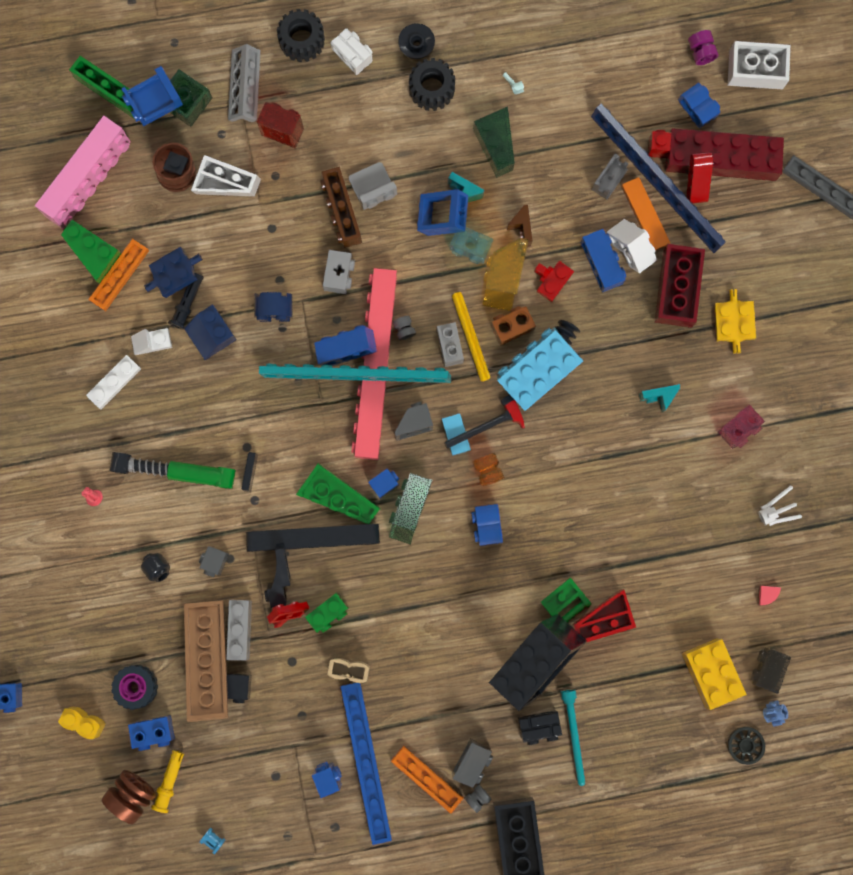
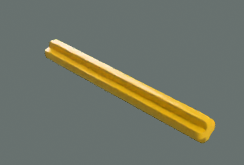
(471, 336)

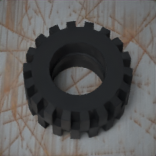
(301, 21)
(434, 70)

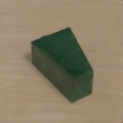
(496, 140)
(409, 508)

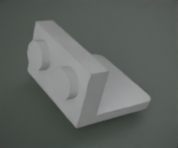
(372, 186)

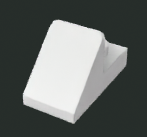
(151, 341)

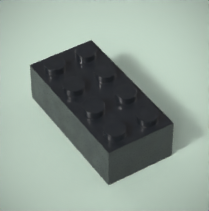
(518, 837)

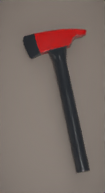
(512, 413)

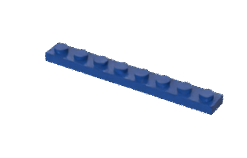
(366, 763)

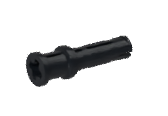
(183, 309)

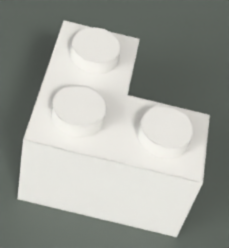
(634, 245)

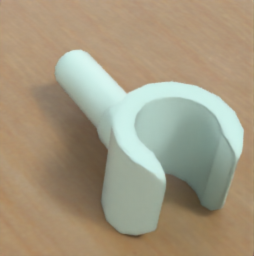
(517, 88)

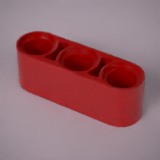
(699, 177)

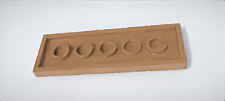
(205, 661)

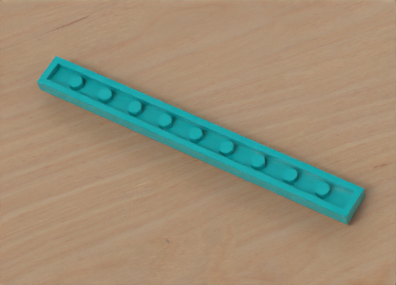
(363, 373)

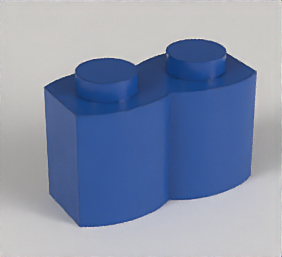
(699, 105)
(488, 525)

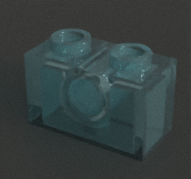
(476, 255)

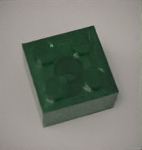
(193, 96)

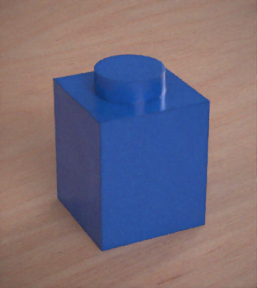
(384, 483)

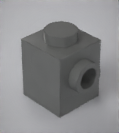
(213, 561)

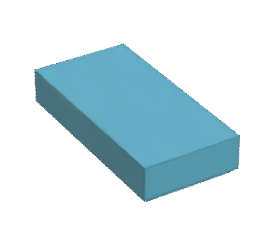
(453, 427)

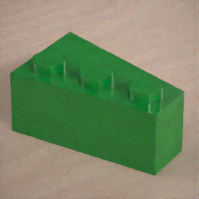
(91, 250)

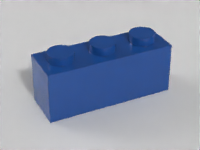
(603, 260)
(345, 346)

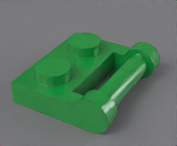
(564, 596)

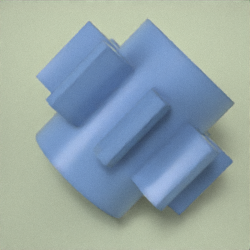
(775, 713)

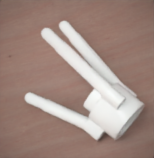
(769, 515)

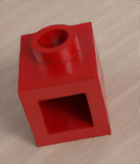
(659, 144)

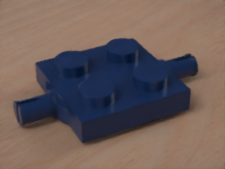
(173, 272)

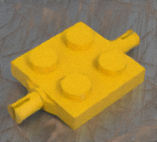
(735, 321)

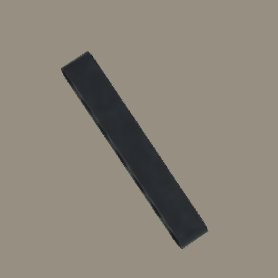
(313, 537)

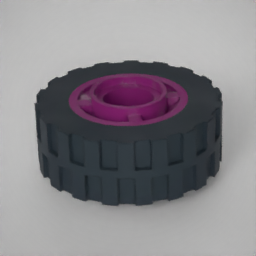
(146, 687)

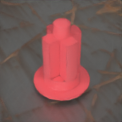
(92, 497)

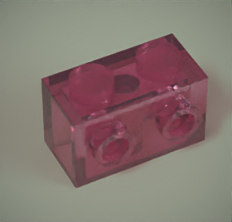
(741, 426)

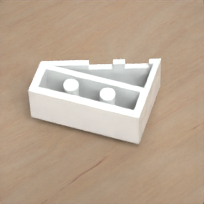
(224, 179)

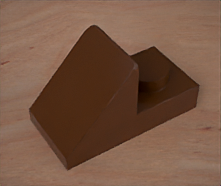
(522, 222)

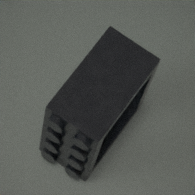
(537, 661)

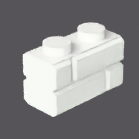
(352, 51)

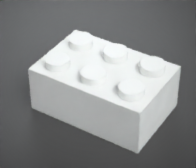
(759, 65)

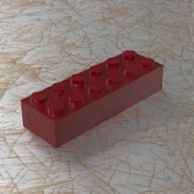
(732, 153)

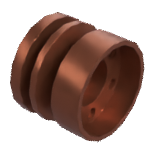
(170, 181)
(128, 797)

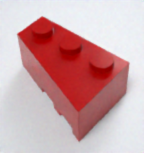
(607, 618)

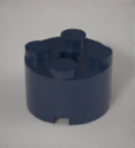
(273, 306)

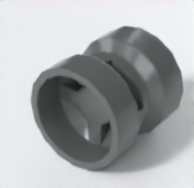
(404, 328)
(477, 798)

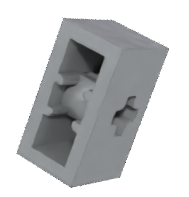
(335, 261)
(450, 344)

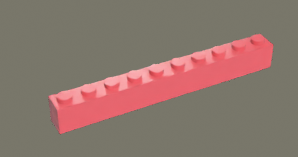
(373, 392)

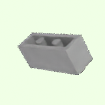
(239, 629)

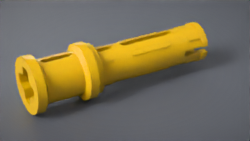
(166, 791)

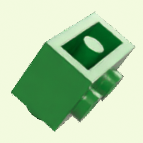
(327, 612)

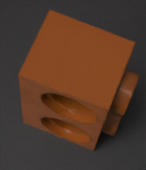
(515, 330)

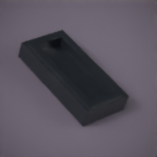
(249, 472)

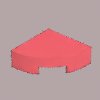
(768, 594)

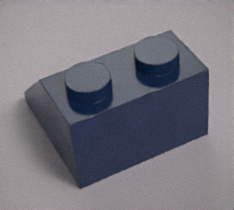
(209, 332)

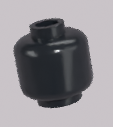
(155, 567)

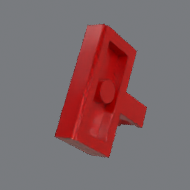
(553, 279)
(281, 613)

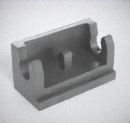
(610, 177)

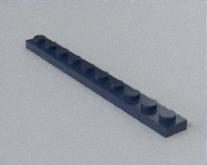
(657, 178)

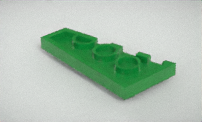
(334, 493)

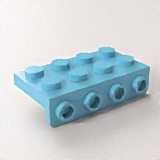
(538, 368)

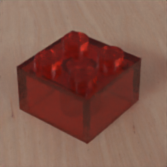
(280, 124)

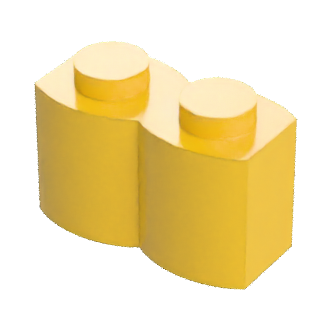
(85, 725)

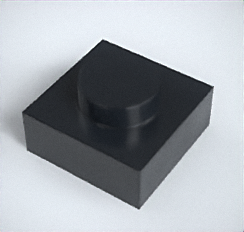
(176, 164)

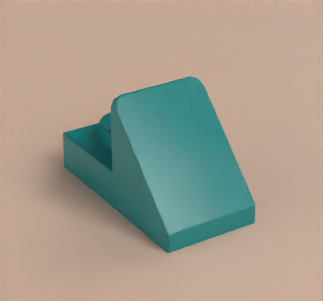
(473, 191)
(665, 395)

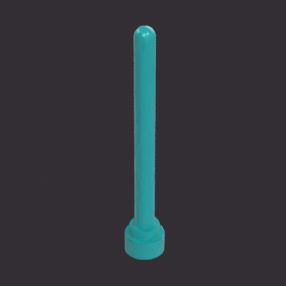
(569, 697)

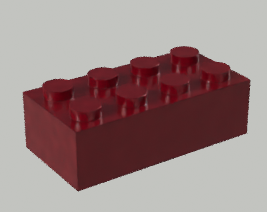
(679, 285)

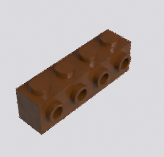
(342, 208)

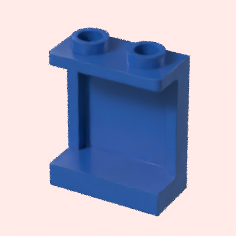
(152, 98)

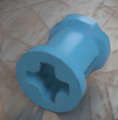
(212, 841)

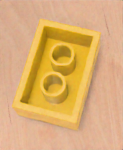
(714, 674)

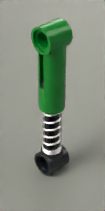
(176, 471)

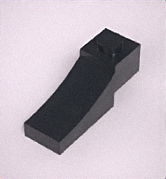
(276, 590)

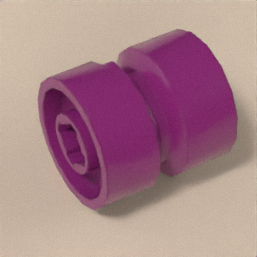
(703, 47)

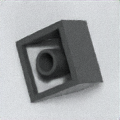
(414, 422)
(471, 763)

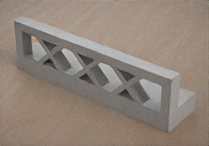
(246, 83)

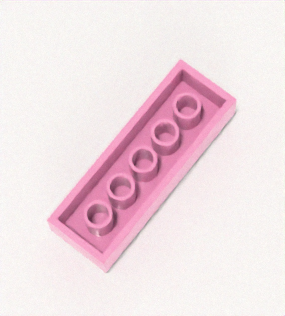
(83, 173)

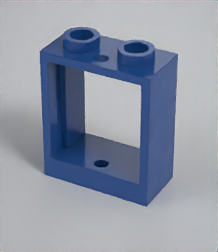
(457, 214)

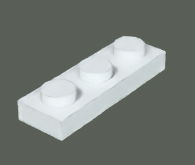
(113, 382)

